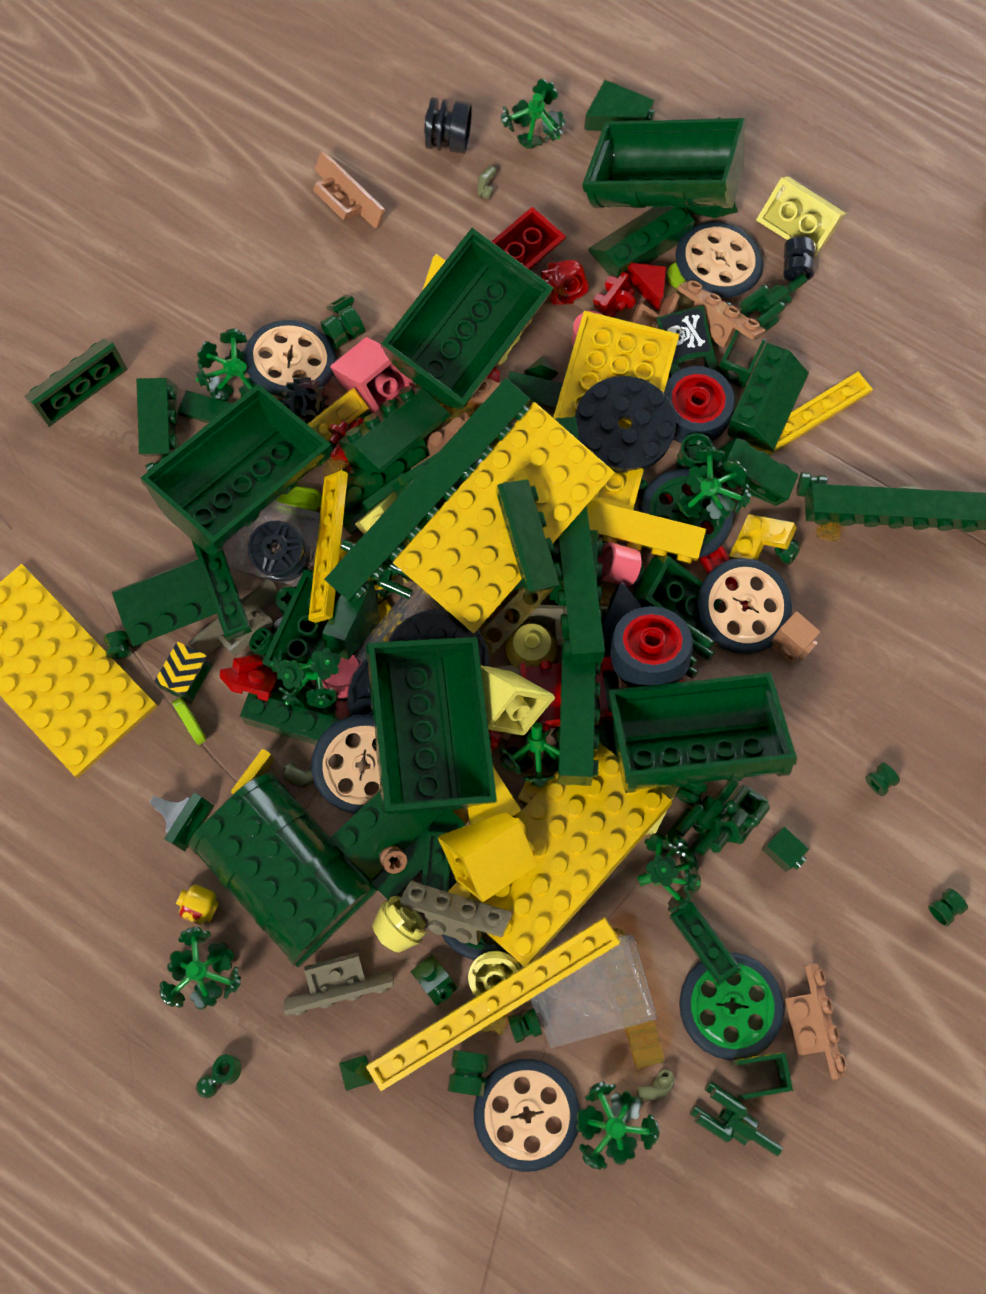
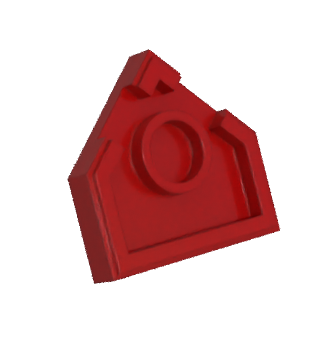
(250, 676)

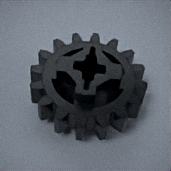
(304, 403)

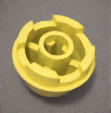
(530, 645)
(398, 926)
(491, 969)

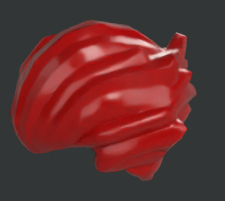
(567, 281)

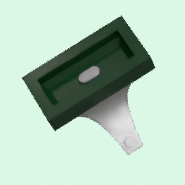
(182, 818)

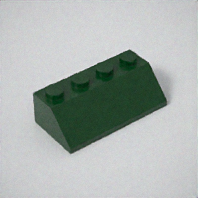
(642, 239)
(76, 382)
(768, 398)
(392, 429)
(527, 536)
(164, 602)
(295, 632)
(295, 722)
(372, 831)

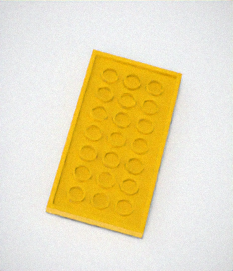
(610, 349)
(465, 549)
(62, 677)
(577, 844)

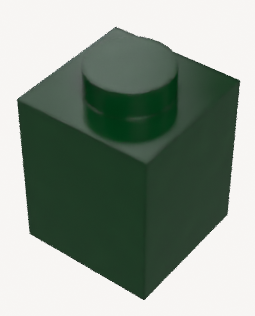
(786, 850)

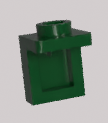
(434, 980)

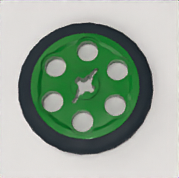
(711, 1038)

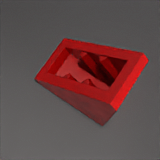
(648, 282)

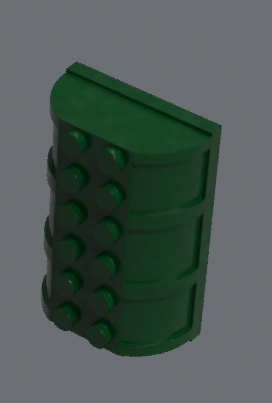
(667, 163)
(465, 320)
(235, 469)
(430, 725)
(700, 732)
(281, 867)

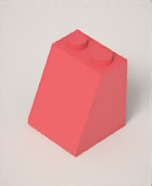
(370, 374)

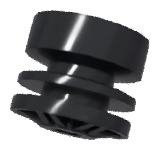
(448, 125)
(287, 562)

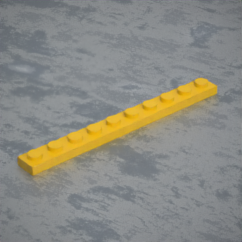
(493, 1003)

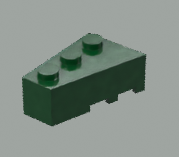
(156, 416)
(766, 477)

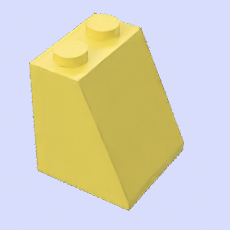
(512, 701)

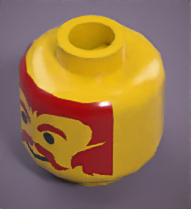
(197, 904)

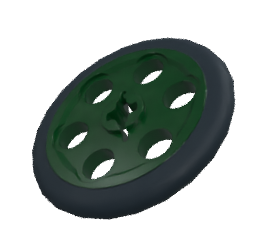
(671, 484)

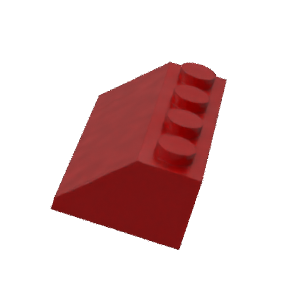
(529, 238)

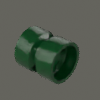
(342, 327)
(688, 449)
(468, 1073)

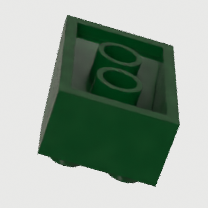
(673, 588)

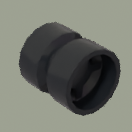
(799, 258)

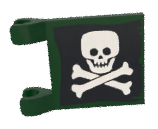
(693, 337)

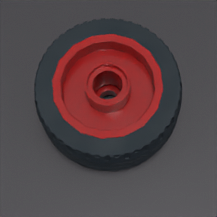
(700, 402)
(651, 647)

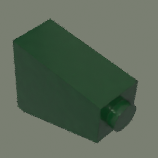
(617, 104)
(351, 623)

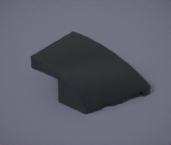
(621, 603)

